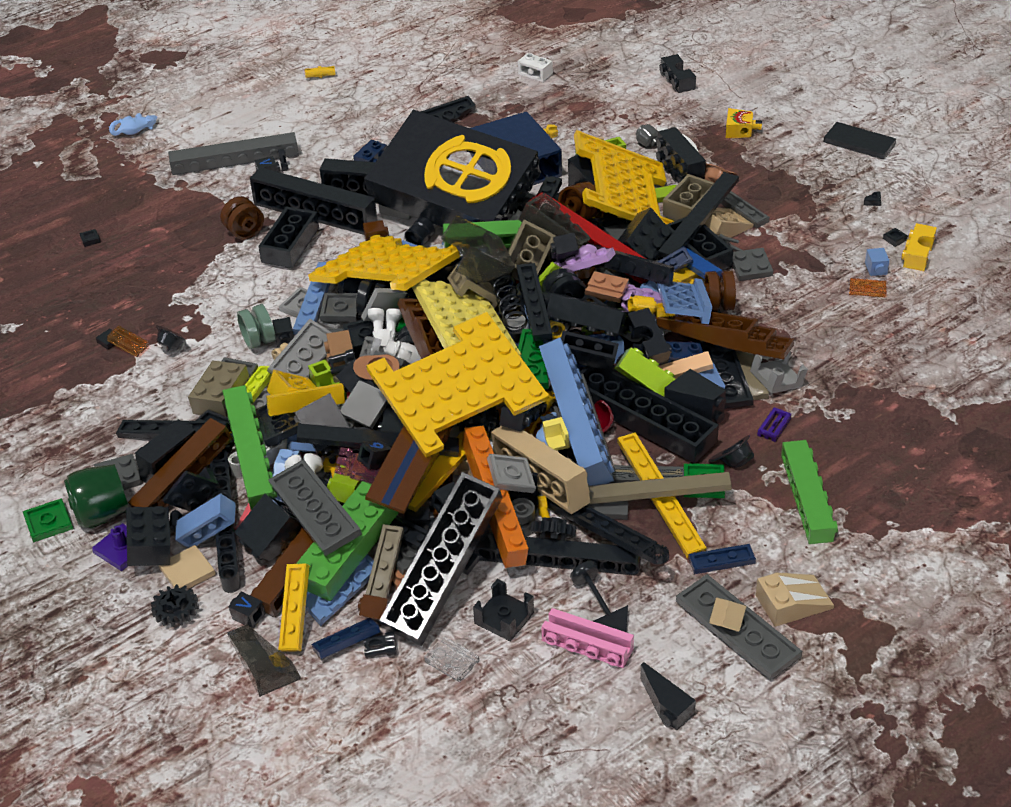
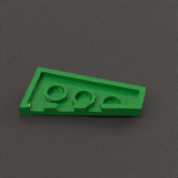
(532, 357)

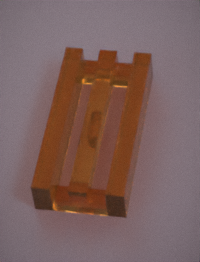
(867, 287)
(125, 343)

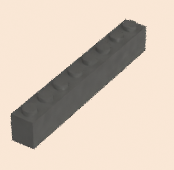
(231, 153)

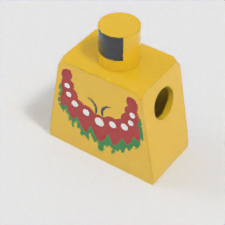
(741, 123)

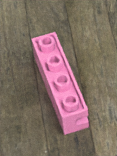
(588, 638)

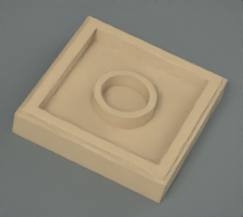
(187, 568)

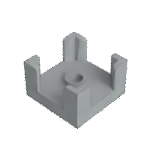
(777, 374)

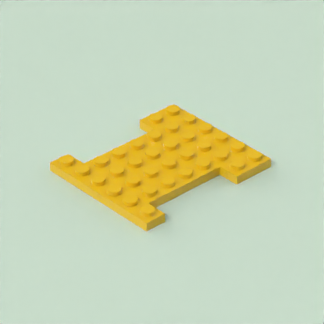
(621, 178)
(386, 261)
(458, 382)

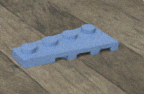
(323, 609)

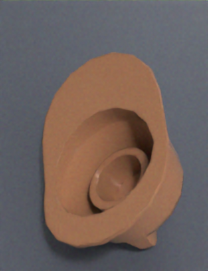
(713, 172)
(360, 367)

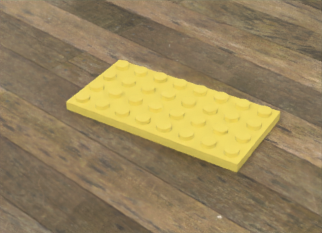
(449, 309)

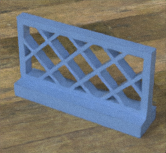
(686, 299)

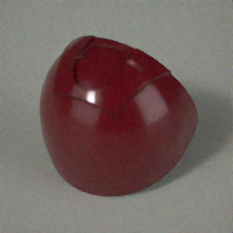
(604, 414)

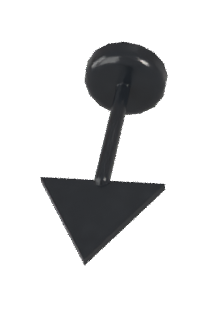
(585, 574)

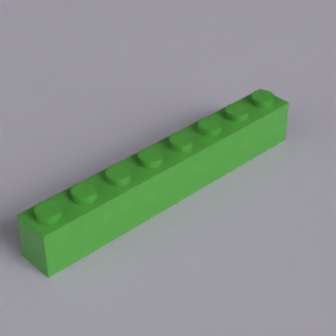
(247, 444)

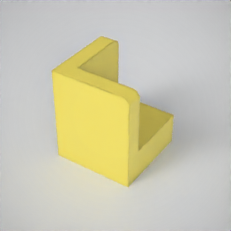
(556, 434)

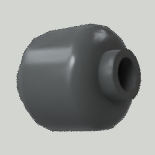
(647, 135)

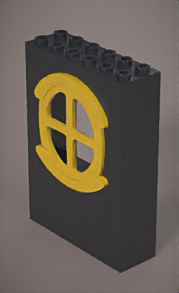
(411, 182)

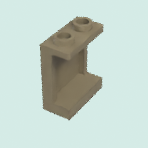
(461, 284)

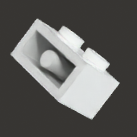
(535, 67)

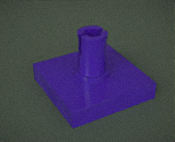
(113, 547)

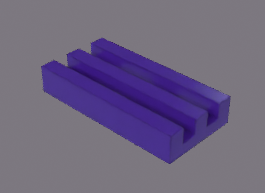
(762, 430)

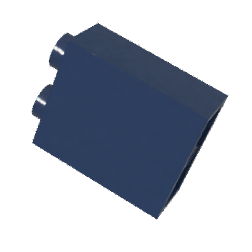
(528, 133)

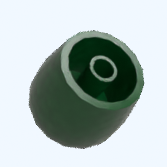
(95, 495)

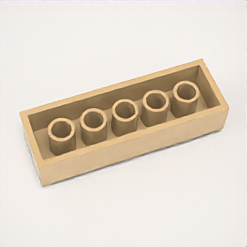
(557, 475)

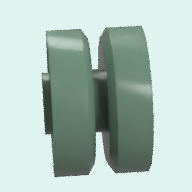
(256, 326)

